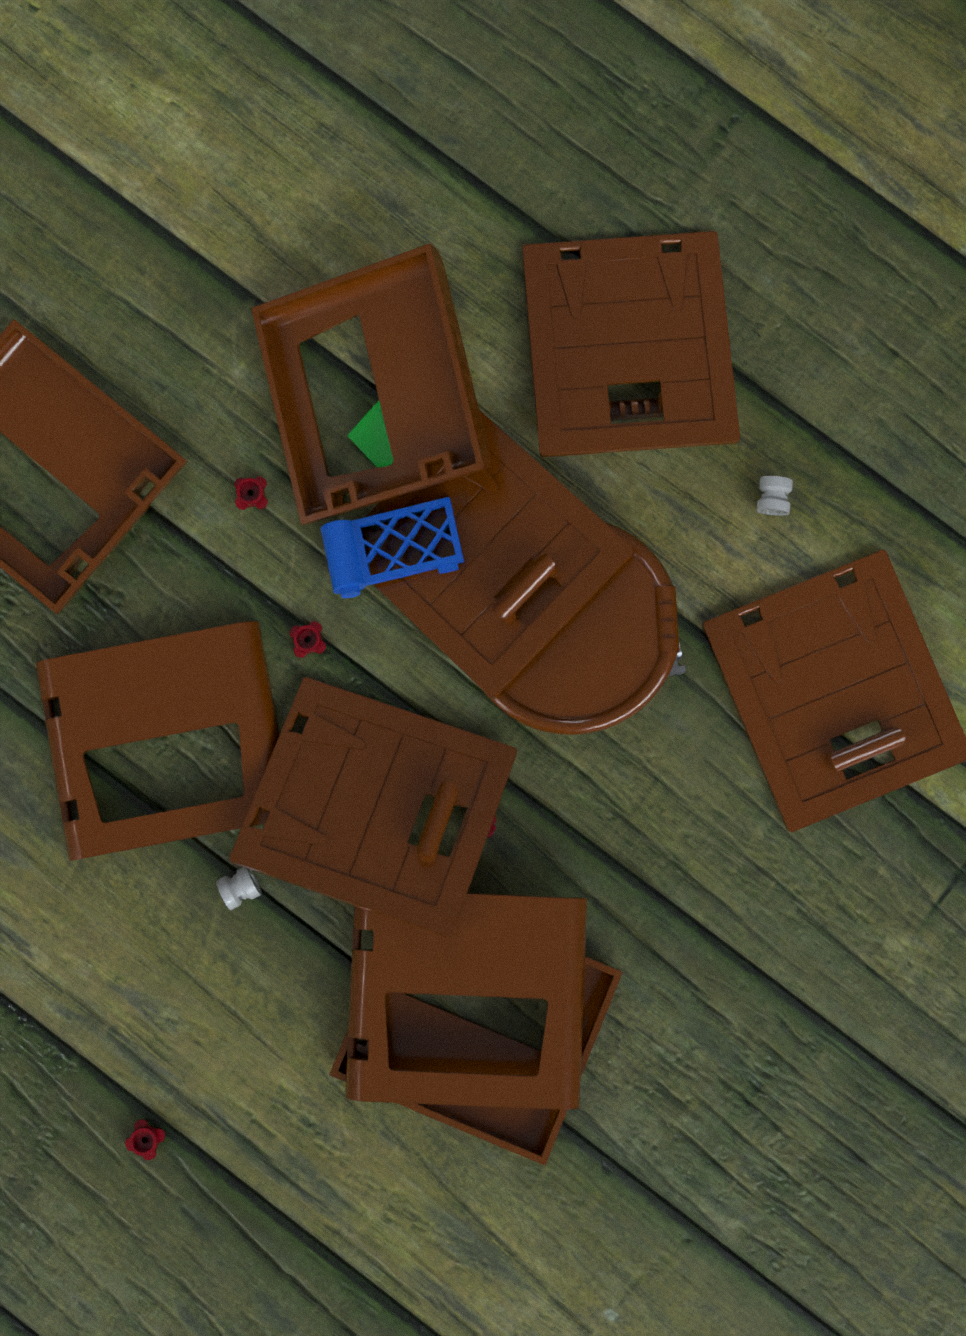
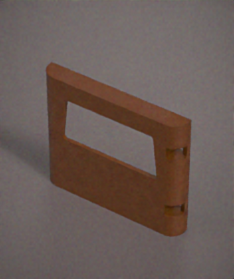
(416, 372)
(84, 445)
(153, 693)
(497, 950)
(437, 1040)

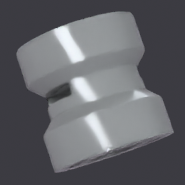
(774, 498)
(240, 887)

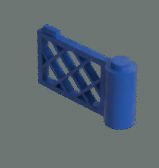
(348, 555)

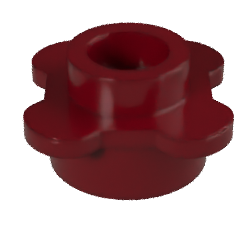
(243, 486)
(300, 633)
(135, 1143)

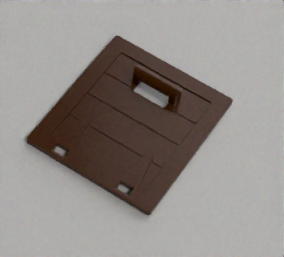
(625, 320)
(502, 523)
(828, 666)
(350, 798)

